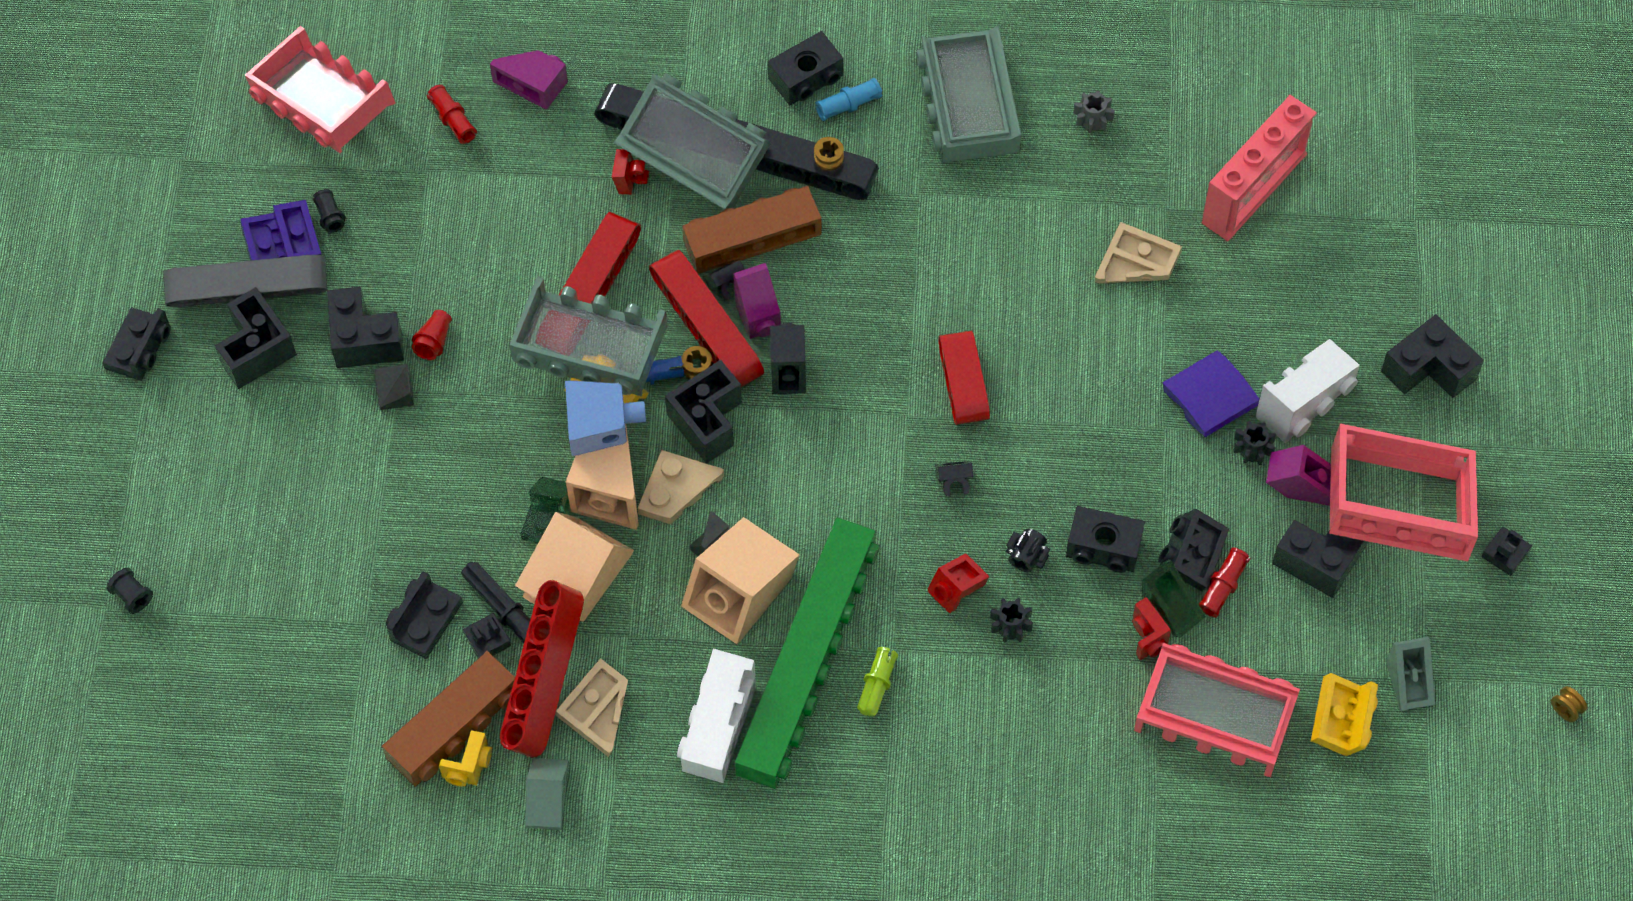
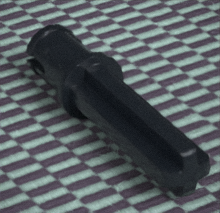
(508, 611)

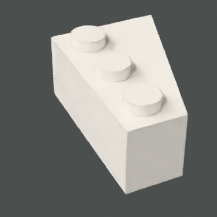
(1307, 391)
(718, 716)

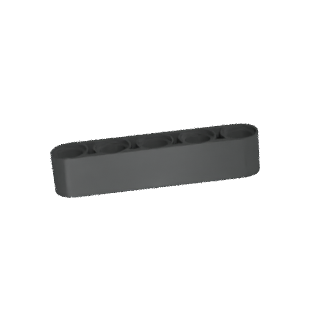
(230, 280)

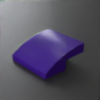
(281, 233)
(1211, 393)

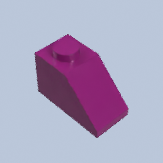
(531, 76)
(756, 301)
(1300, 475)

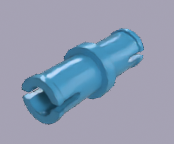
(848, 99)

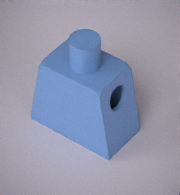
(598, 415)

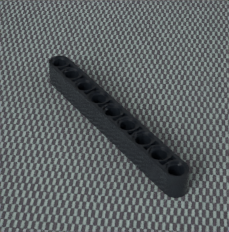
(785, 157)

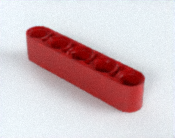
(603, 257)
(705, 316)
(541, 669)

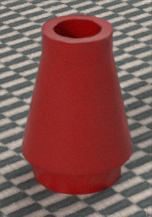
(431, 337)

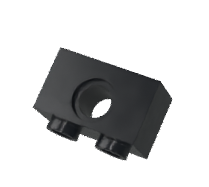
(814, 54)
(788, 359)
(1093, 525)

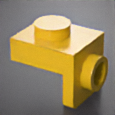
(475, 757)

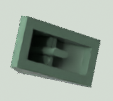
(1412, 673)
(546, 793)

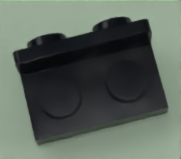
(137, 343)
(1195, 547)
(422, 615)

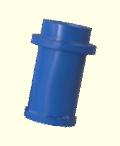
(661, 371)

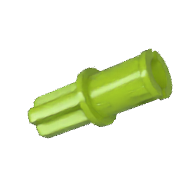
(877, 681)

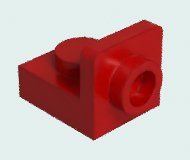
(956, 581)
(1150, 624)

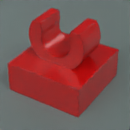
(628, 171)

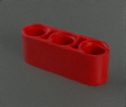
(963, 377)

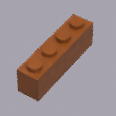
(752, 229)
(448, 719)

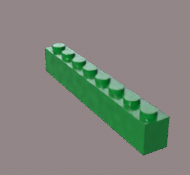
(806, 653)

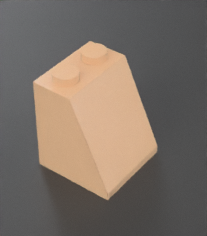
(603, 486)
(576, 557)
(738, 579)

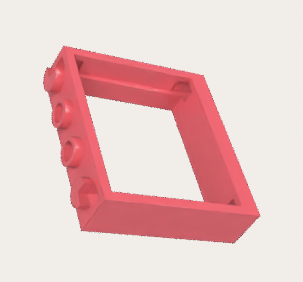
(1397, 527)

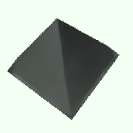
(394, 387)
(714, 530)

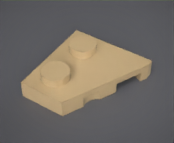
(1137, 257)
(675, 486)
(596, 706)

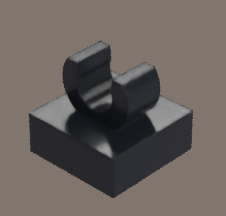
(723, 277)
(954, 472)
(1507, 550)
(487, 636)

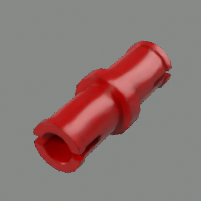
(451, 114)
(1224, 582)

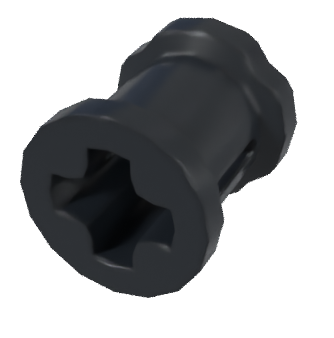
(129, 590)

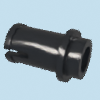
(331, 217)

